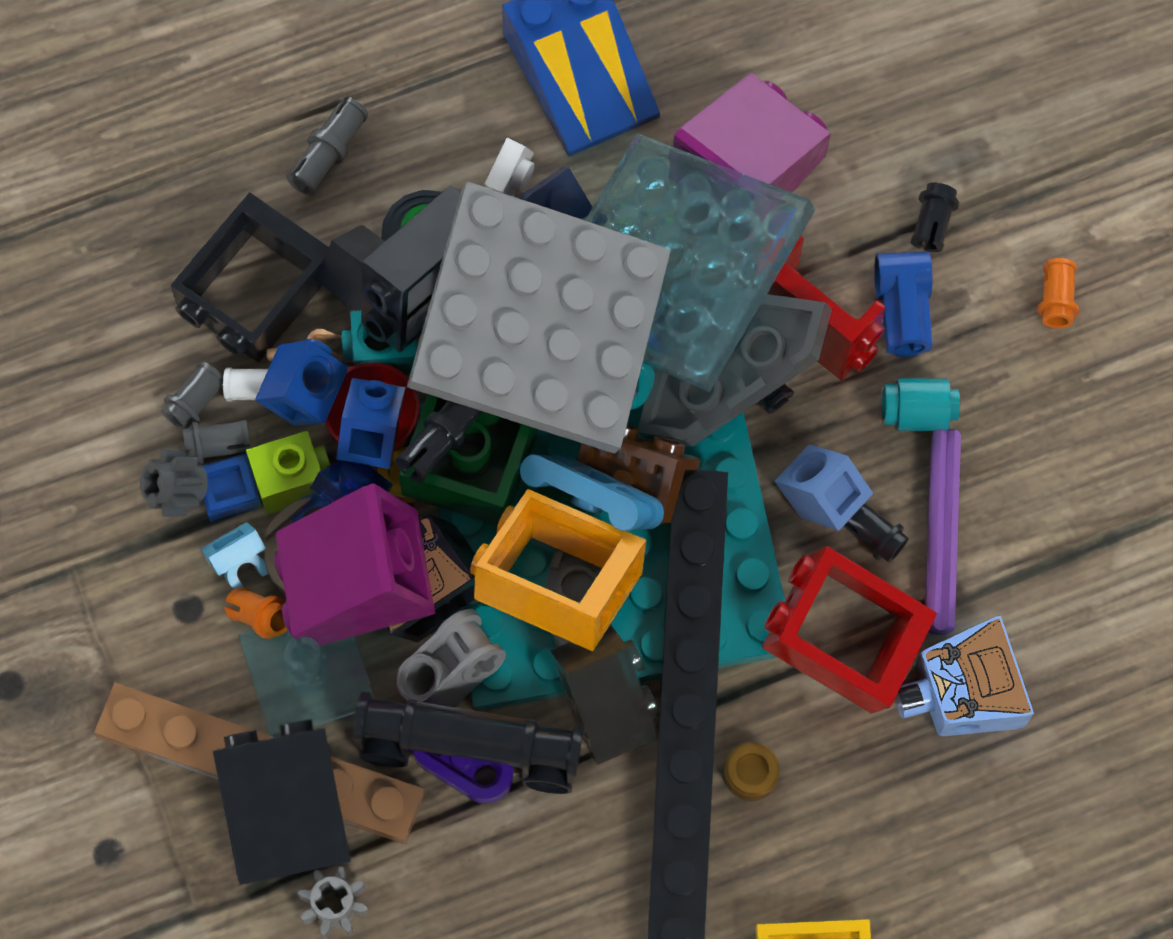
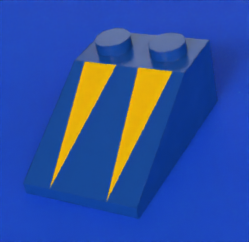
(580, 68)

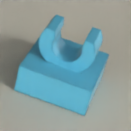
(233, 550)

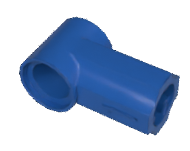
(905, 287)

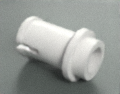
(242, 383)

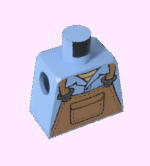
(969, 684)

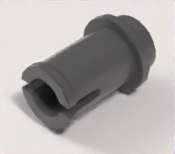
(192, 396)
(216, 440)

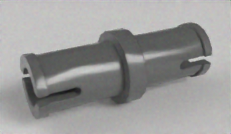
(327, 146)

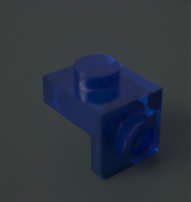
(344, 478)

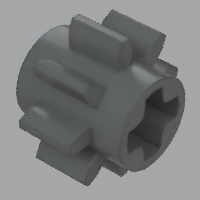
(173, 483)

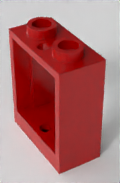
(896, 654)

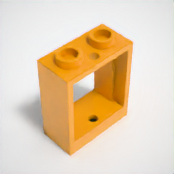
(571, 531)

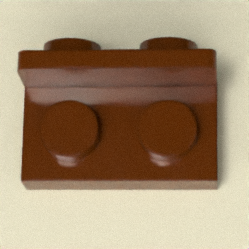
(645, 465)

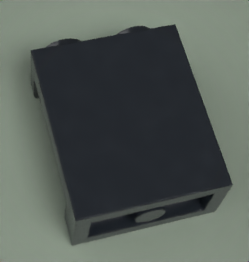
(281, 802)

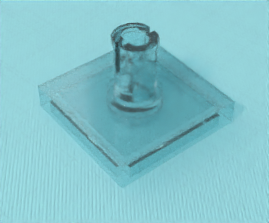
(303, 679)

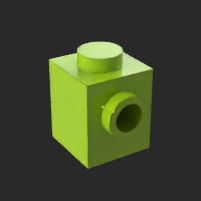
(286, 469)

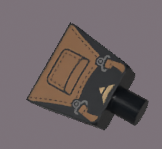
(449, 575)

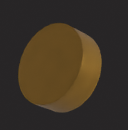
(751, 771)

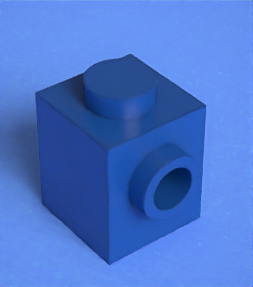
(370, 423)

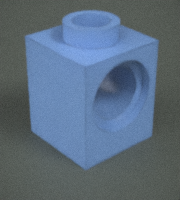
(824, 487)

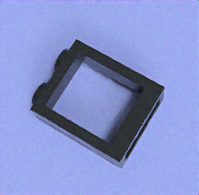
(278, 233)
(403, 273)

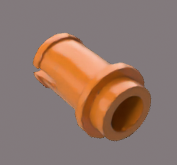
(1058, 293)
(258, 612)

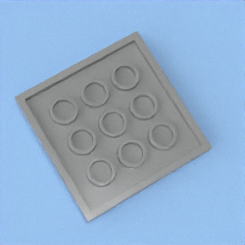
(539, 318)

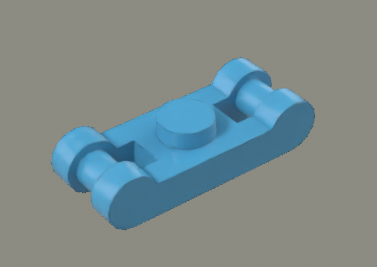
(594, 490)

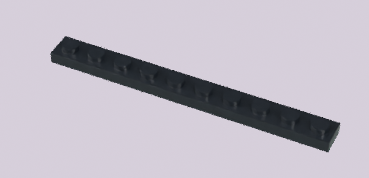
(688, 709)

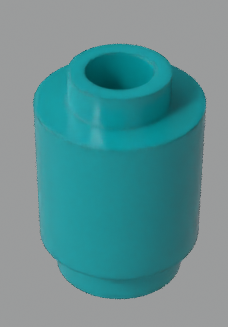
(919, 404)

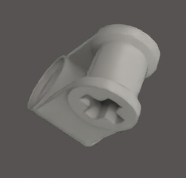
(457, 656)

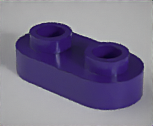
(461, 774)

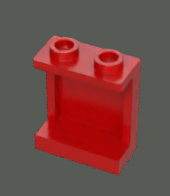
(847, 340)

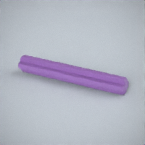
(943, 529)

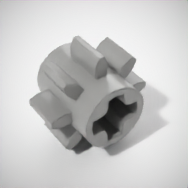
(340, 889)

